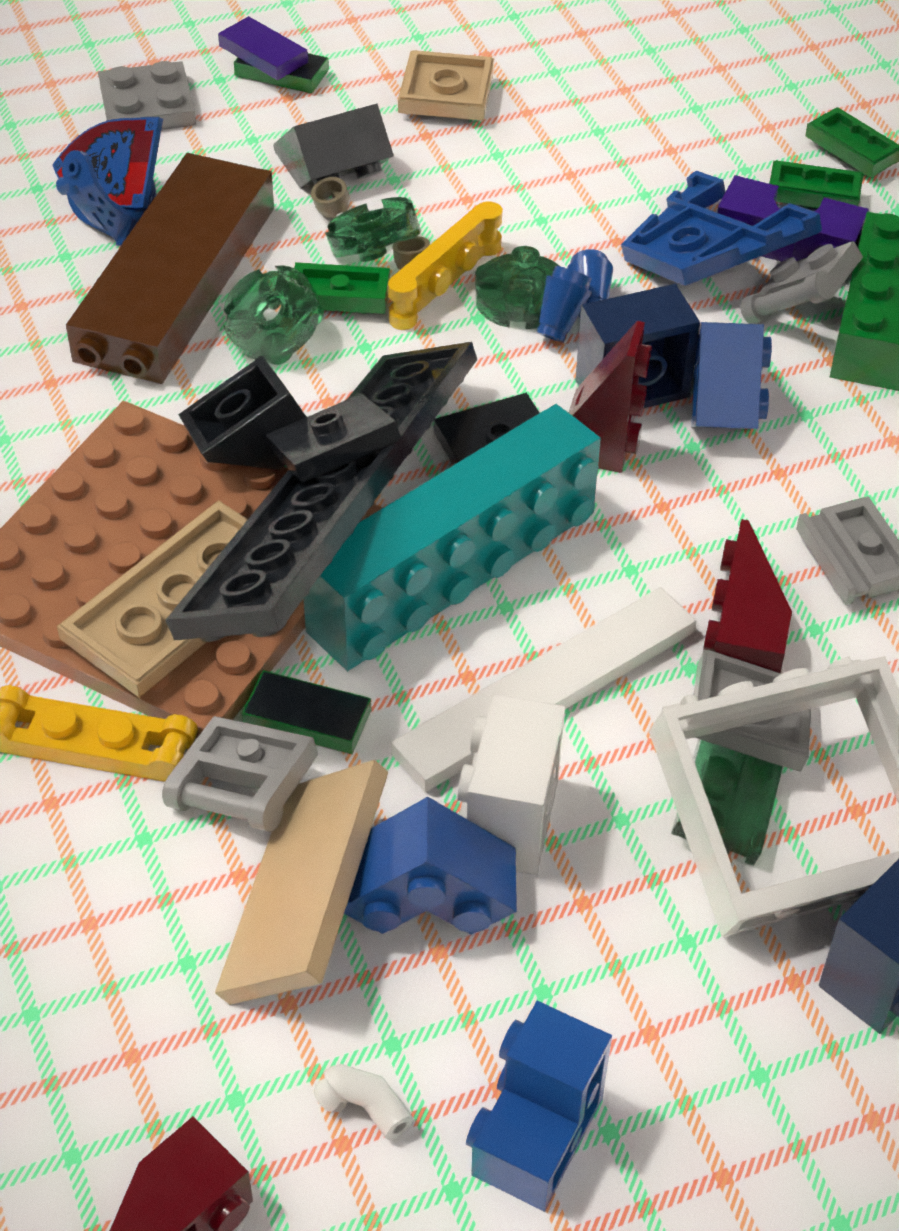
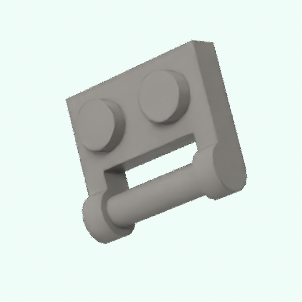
(802, 281)
(243, 756)

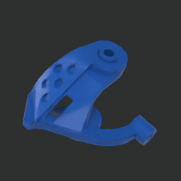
(90, 200)

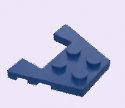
(697, 243)

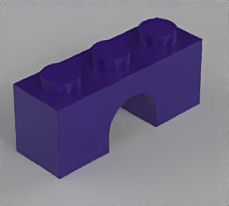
(756, 200)

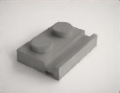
(853, 548)

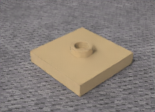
(446, 85)

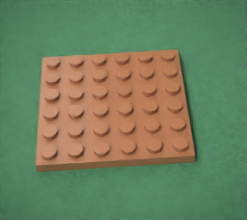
(101, 516)

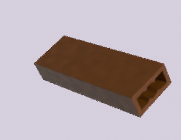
(171, 268)

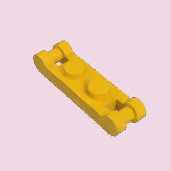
(443, 263)
(92, 735)

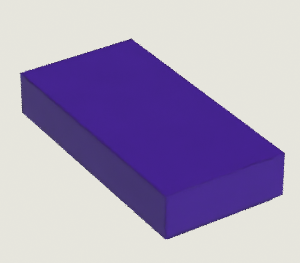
(263, 48)

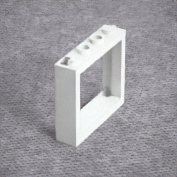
(744, 704)

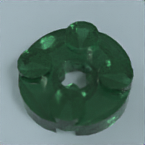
(371, 231)
(503, 285)
(284, 333)

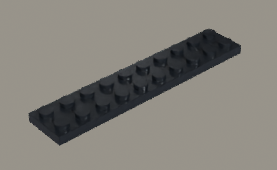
(303, 525)

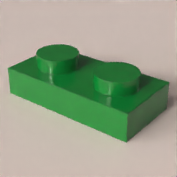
(348, 287)

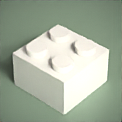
(514, 774)

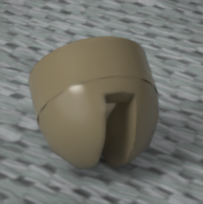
(325, 188)
(407, 250)

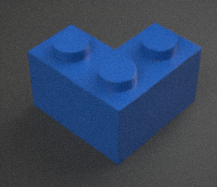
(729, 376)
(436, 865)
(545, 1104)

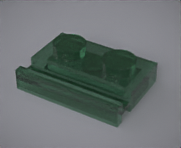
(739, 795)

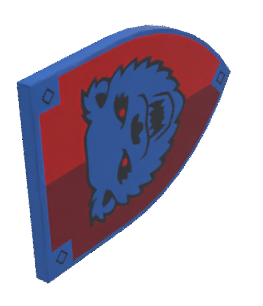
(122, 157)

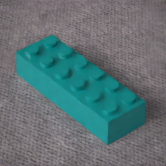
(454, 535)

